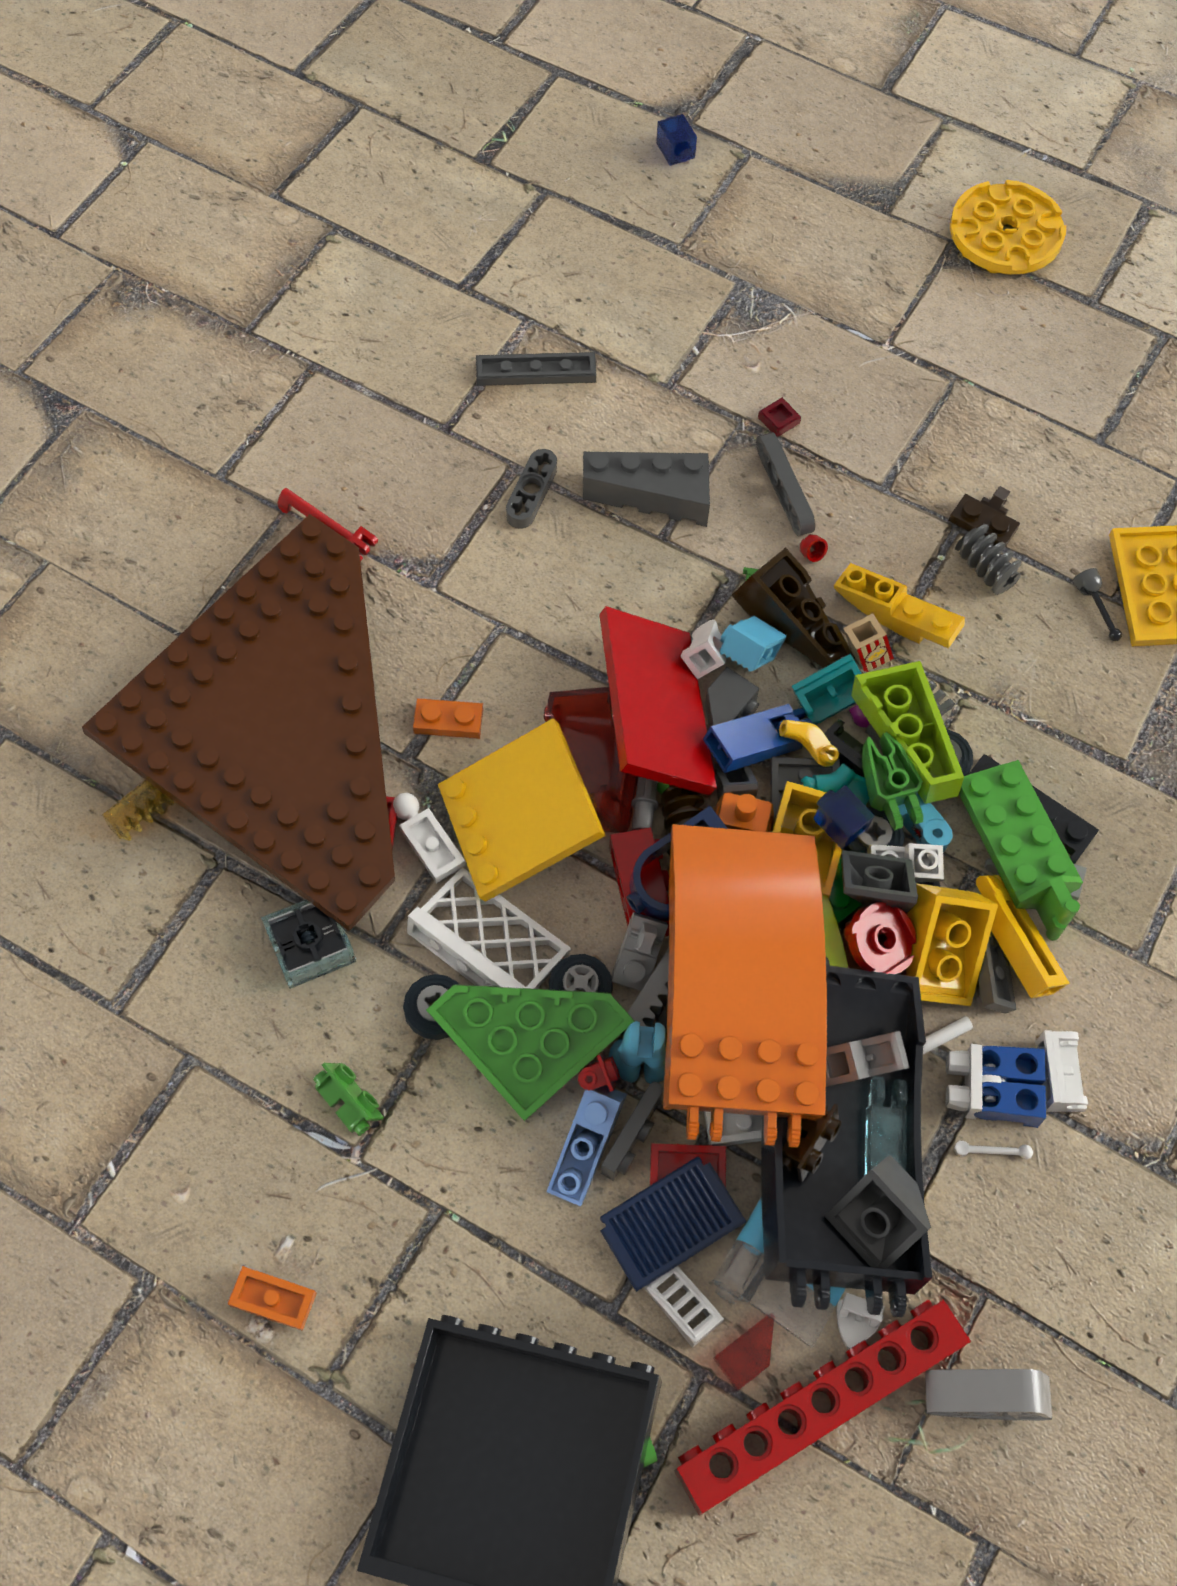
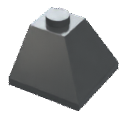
(879, 879)
(881, 1214)

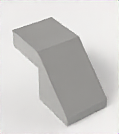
(865, 1058)

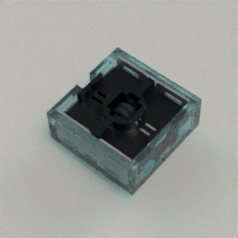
(307, 942)

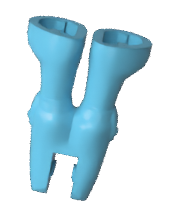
(639, 1046)

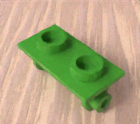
(358, 1105)

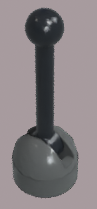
(1089, 583)

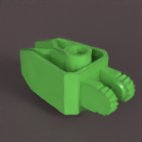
(891, 780)

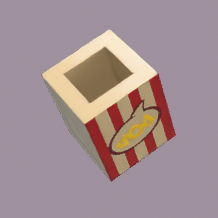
(868, 643)

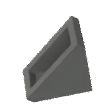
(737, 781)

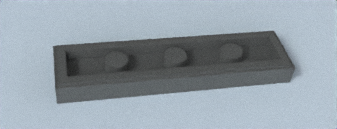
(535, 368)

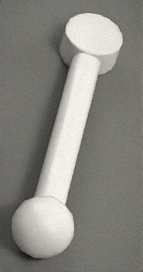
(962, 1148)

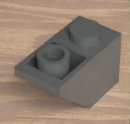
(730, 698)

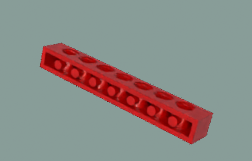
(943, 1337)

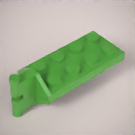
(1023, 844)

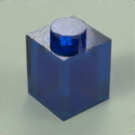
(676, 139)
(842, 816)

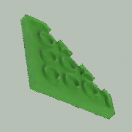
(529, 1037)

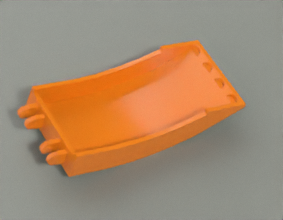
(745, 979)

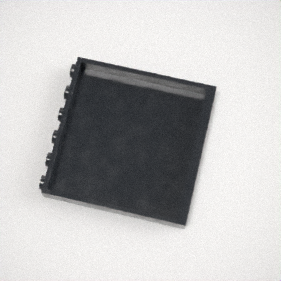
(511, 1464)

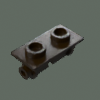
(808, 1155)

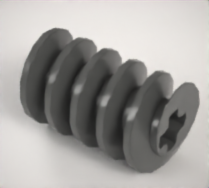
(988, 559)

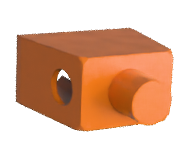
(745, 812)

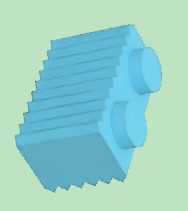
(751, 643)

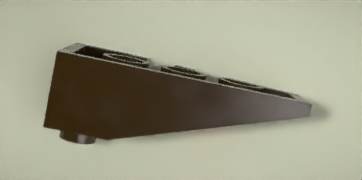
(783, 599)

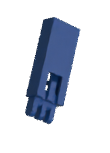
(752, 738)

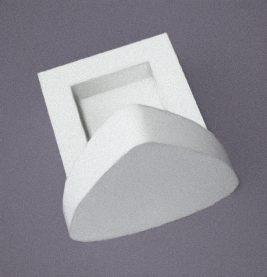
(854, 1320)

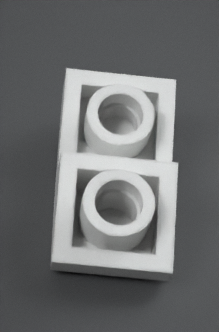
(926, 859)

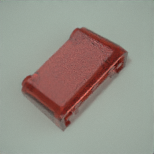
(591, 737)

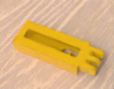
(1022, 942)

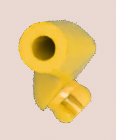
(812, 739)

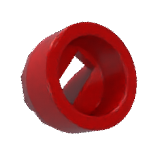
(817, 543)

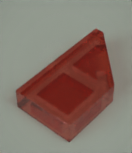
(748, 1354)

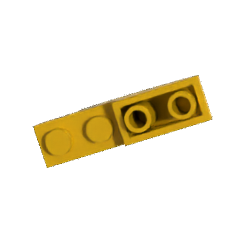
(896, 608)

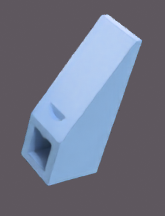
(586, 1143)

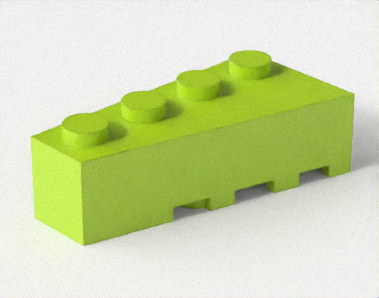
(903, 705)

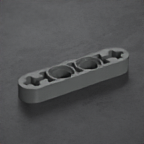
(785, 484)

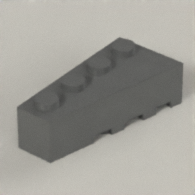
(650, 482)

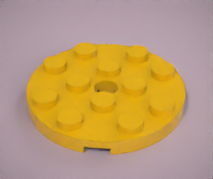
(1035, 220)

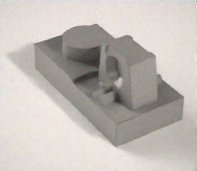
(639, 951)

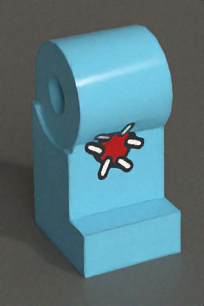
(932, 830)

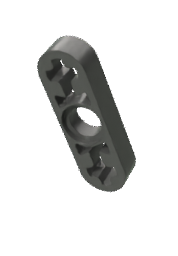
(532, 500)

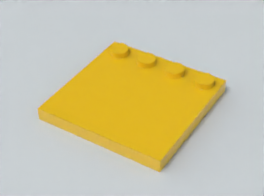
(1147, 582)
(520, 810)

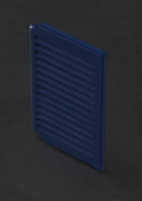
(670, 1222)

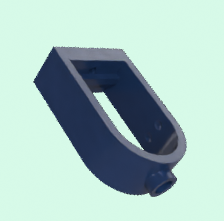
(639, 899)

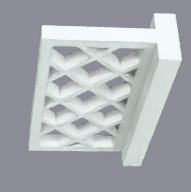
(463, 954)

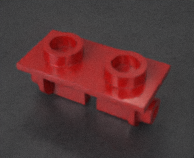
(599, 1074)

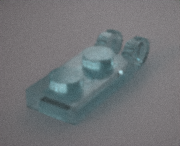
(886, 1125)

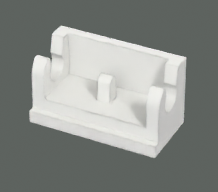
(1062, 1071)

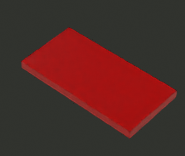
(655, 702)

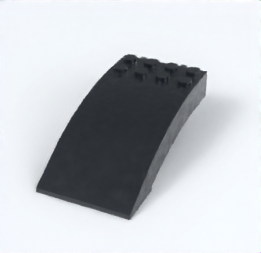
(796, 1235)

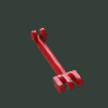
(288, 498)

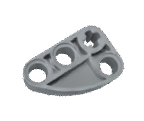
(989, 1394)

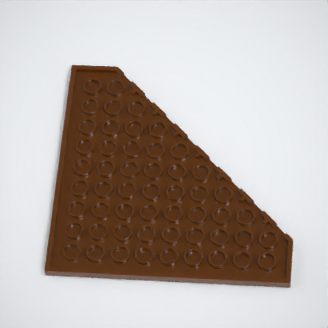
(273, 724)

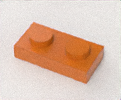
(448, 718)
(272, 1298)

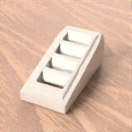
(695, 1335)

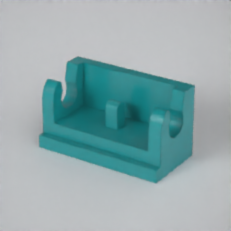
(827, 690)

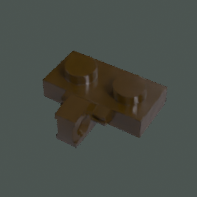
(973, 513)

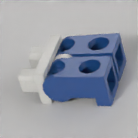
(999, 1084)

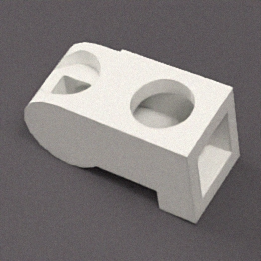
(704, 650)

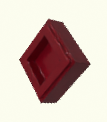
(779, 417)

